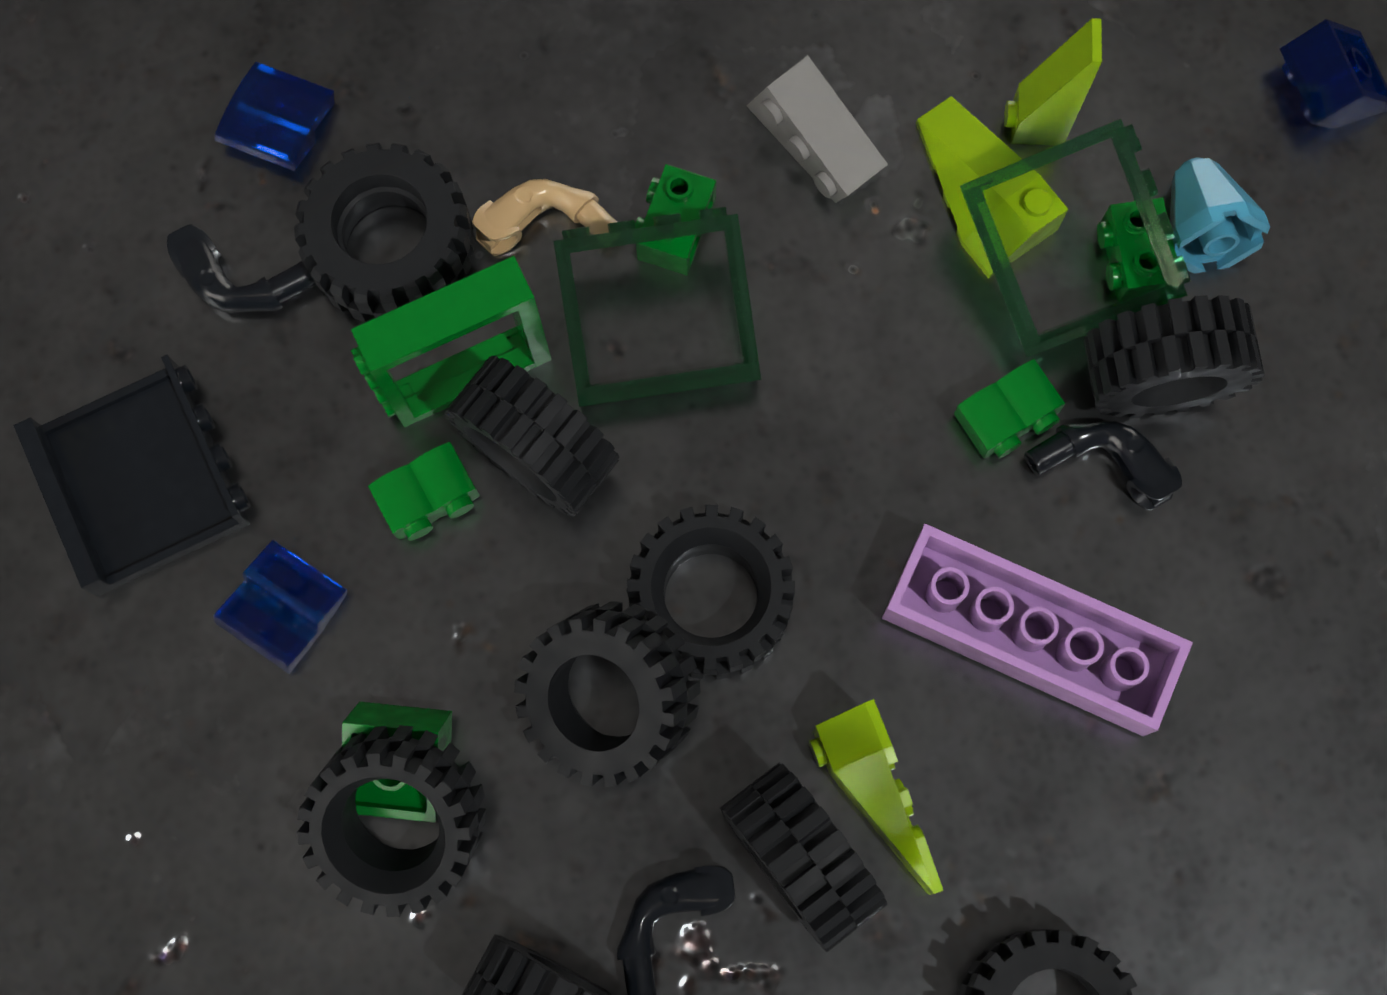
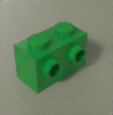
(672, 194)
(1130, 256)

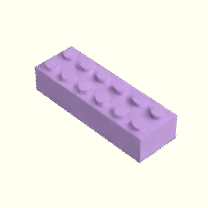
(1038, 631)

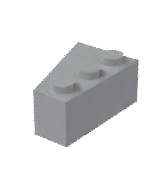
(818, 130)

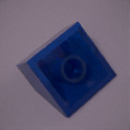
(1334, 75)

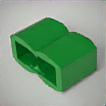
(1010, 409)
(424, 492)

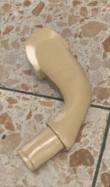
(501, 222)

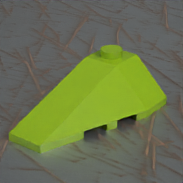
(1055, 91)
(966, 149)
(861, 763)

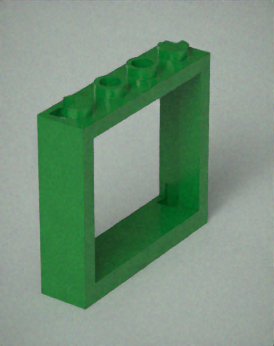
(441, 319)

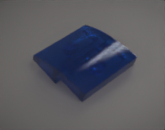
(274, 116)
(280, 606)

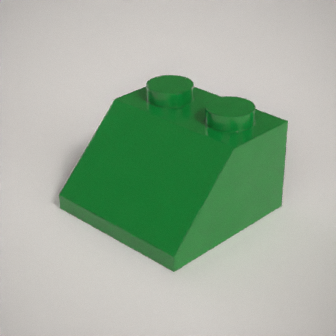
(387, 796)

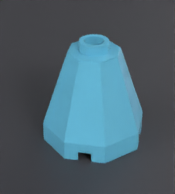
(1213, 216)

